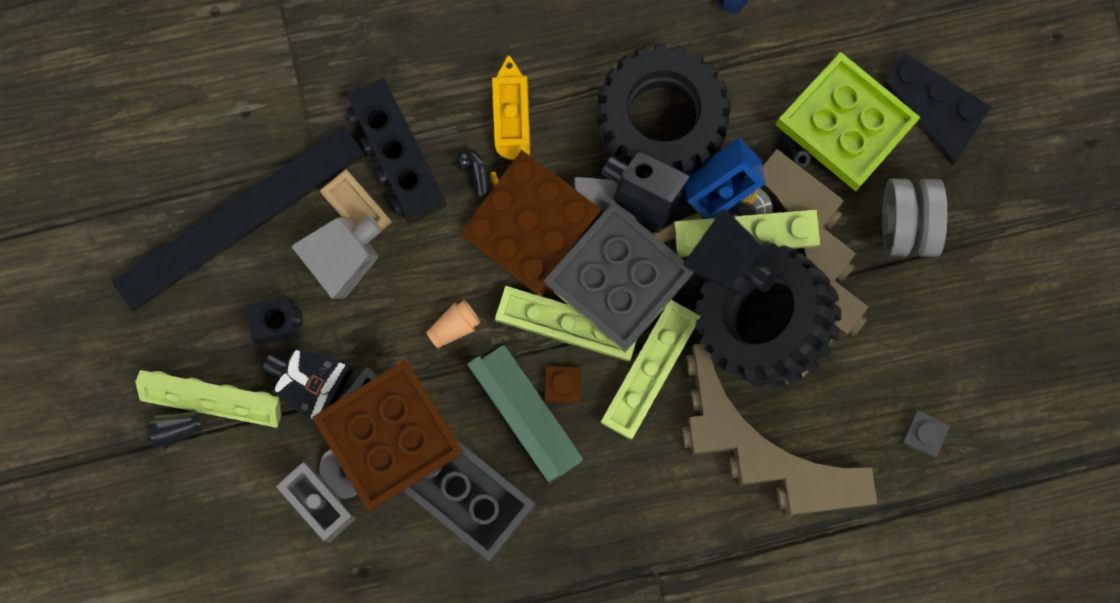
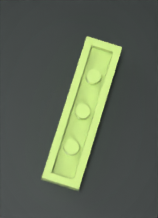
(791, 229)
(554, 321)
(650, 370)
(208, 398)

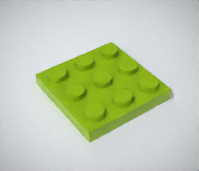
(847, 121)

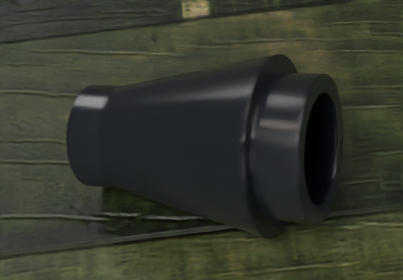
(173, 428)

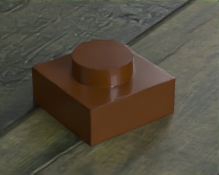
(563, 385)

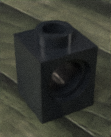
(259, 318)

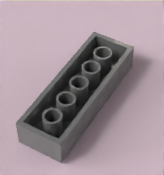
(469, 498)

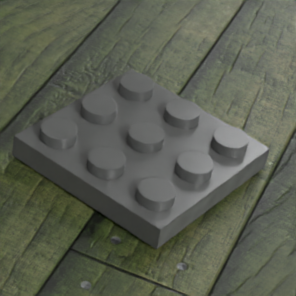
(619, 277)

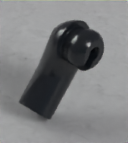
(793, 152)
(479, 168)

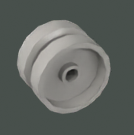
(914, 217)

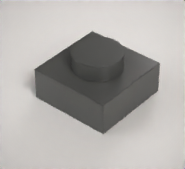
(925, 434)

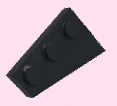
(945, 109)

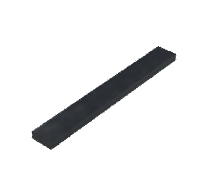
(238, 219)

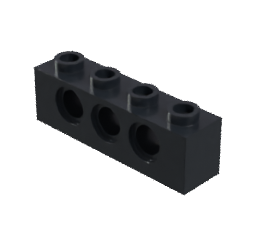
(378, 101)

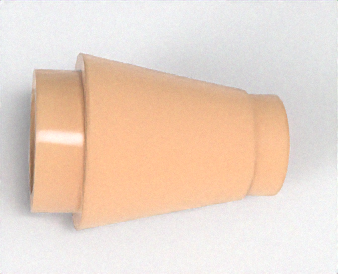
(453, 324)

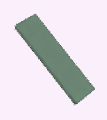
(526, 413)

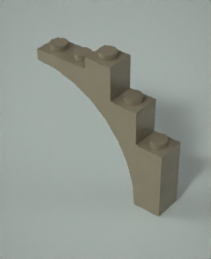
(796, 190)
(721, 428)

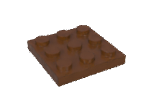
(530, 221)
(387, 435)

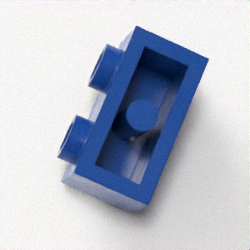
(724, 179)

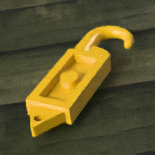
(510, 113)

